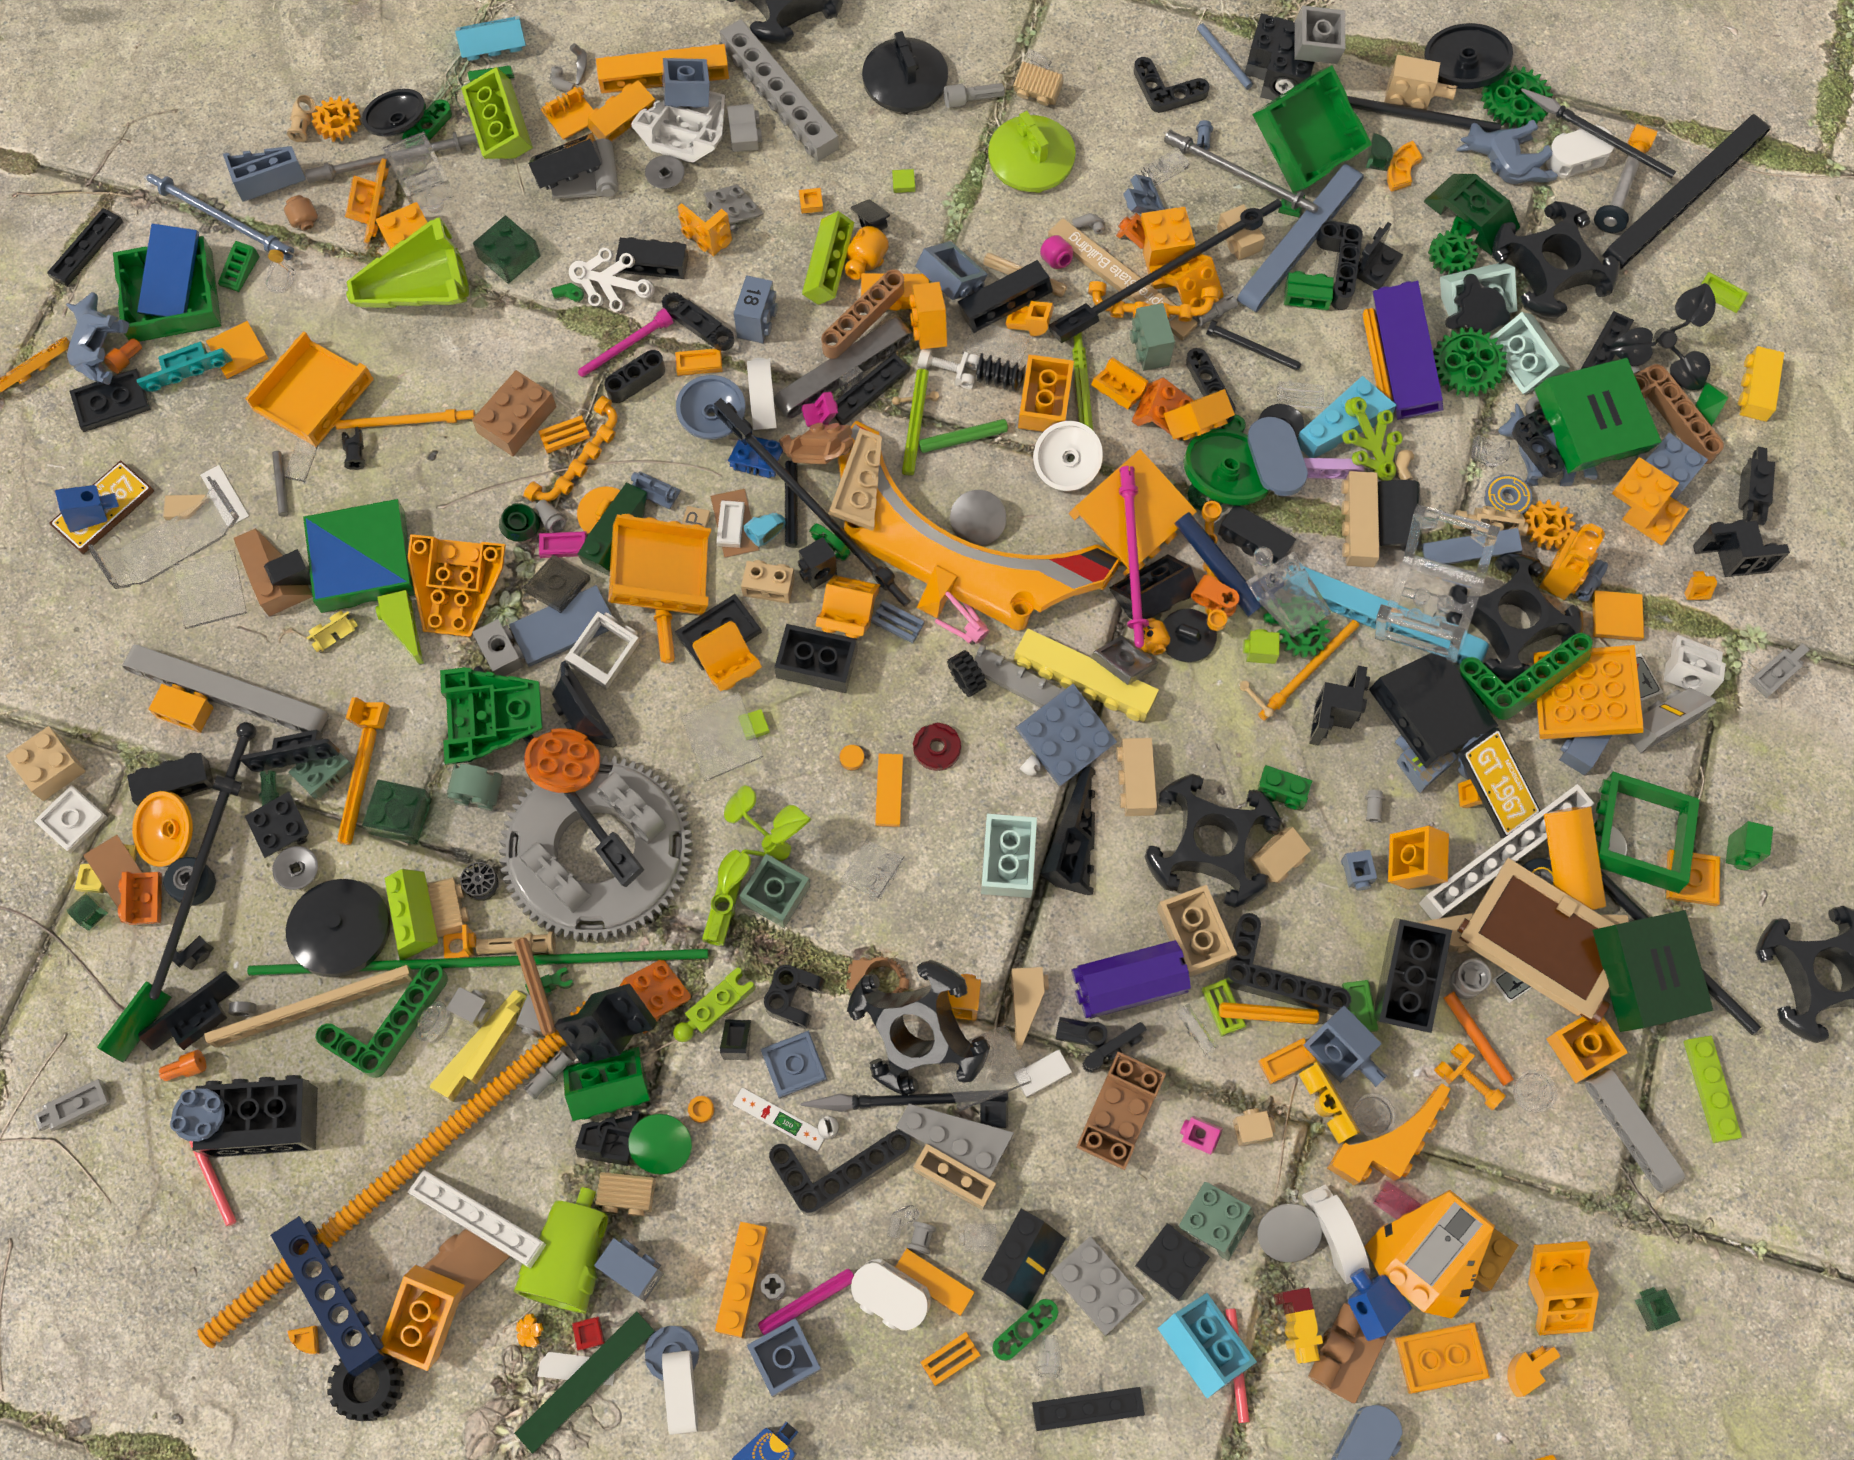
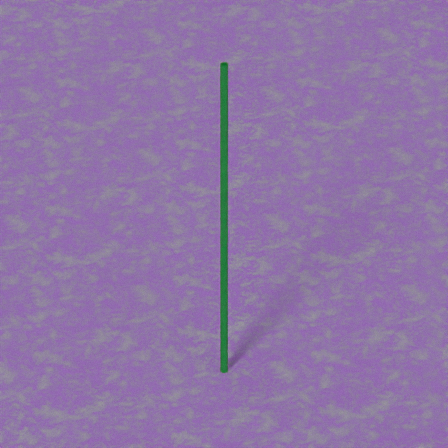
(495, 961)

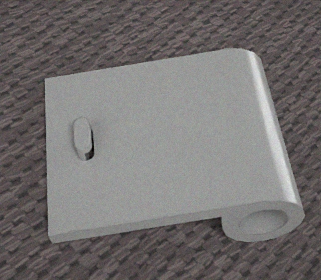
(598, 183)

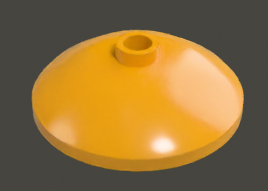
(162, 828)

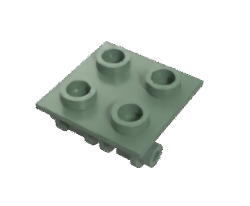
(316, 773)

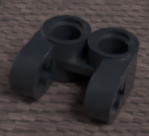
(786, 992)

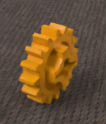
(336, 118)
(1548, 524)

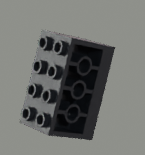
(263, 1117)

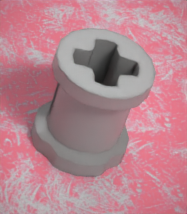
(921, 1237)
(779, 1293)

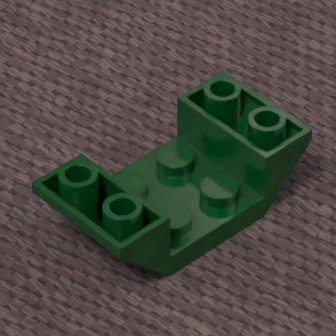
(1476, 204)

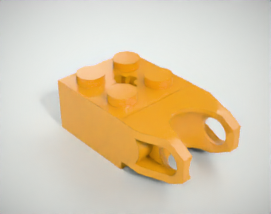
(1572, 561)

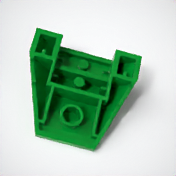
(487, 712)

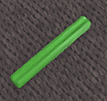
(963, 435)

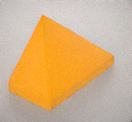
(934, 595)

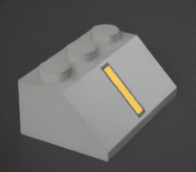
(1670, 717)

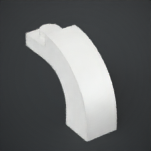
(761, 393)
(1339, 1230)

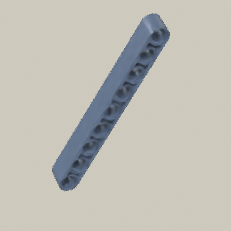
(1299, 238)

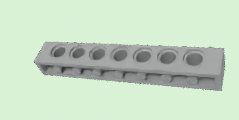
(779, 91)

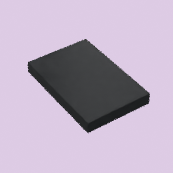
(104, 404)
(728, 610)

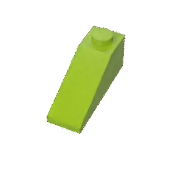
(399, 617)

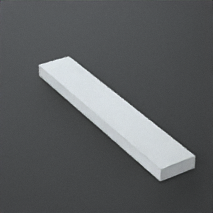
(477, 1219)

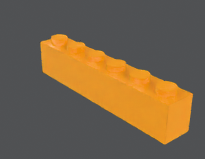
(647, 67)

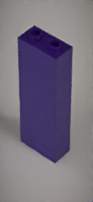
(1408, 350)

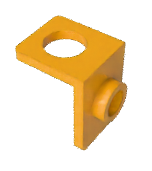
(469, 943)

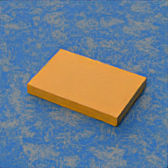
(1442, 1358)

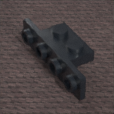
(291, 750)
(192, 1016)

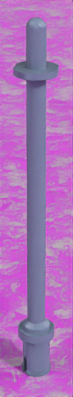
(271, 242)

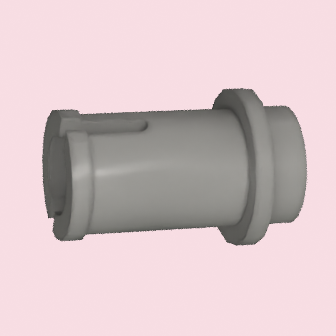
(1374, 806)

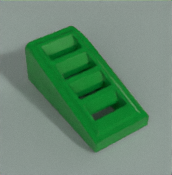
(245, 254)

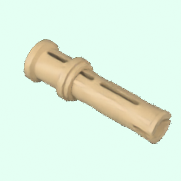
(538, 943)

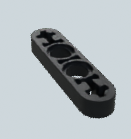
(1206, 386)

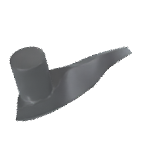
(581, 61)

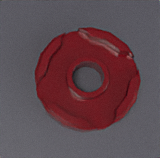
(937, 760)

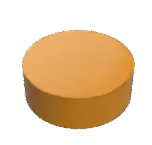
(851, 757)
(701, 1109)

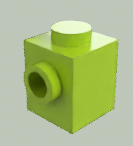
(1262, 646)

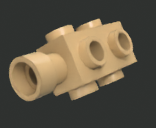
(1496, 518)

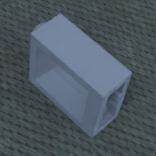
(952, 268)

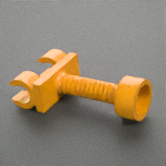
(1460, 1052)

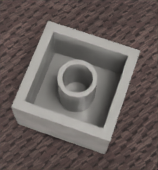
(1319, 34)

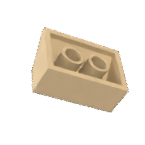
(1197, 928)

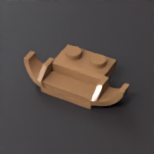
(818, 444)

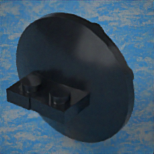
(905, 74)

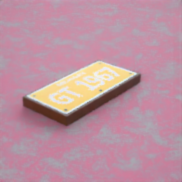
(130, 493)

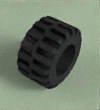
(384, 1399)

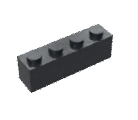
(1005, 296)

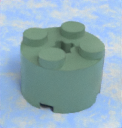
(474, 785)

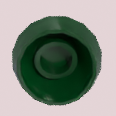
(512, 521)

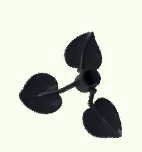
(1689, 372)

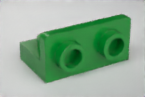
(1284, 787)

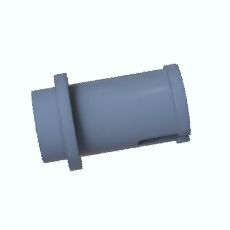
(1204, 131)

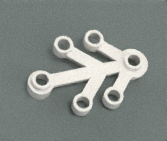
(606, 279)

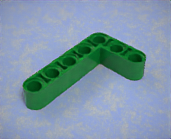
(1528, 679)
(389, 1027)

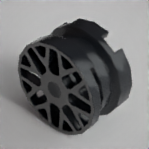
(479, 882)

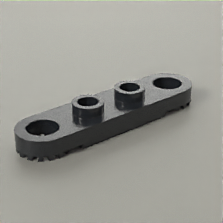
(698, 321)

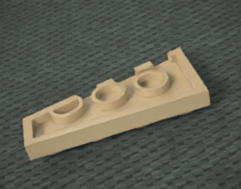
(858, 485)

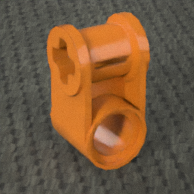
(1215, 594)

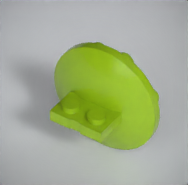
(1031, 153)

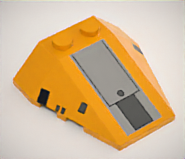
(1433, 1253)

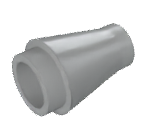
(551, 517)

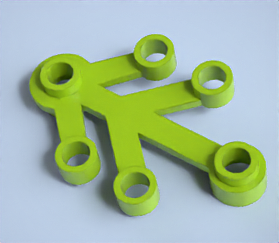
(1373, 440)

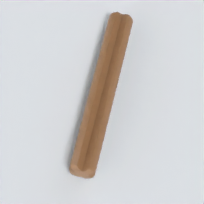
(535, 986)

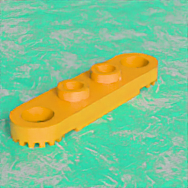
(38, 361)

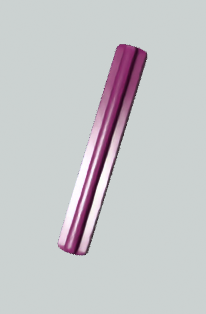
(806, 1301)

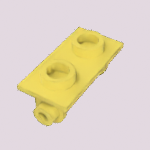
(338, 624)

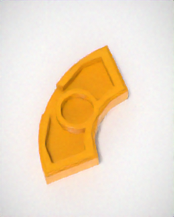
(1401, 164)

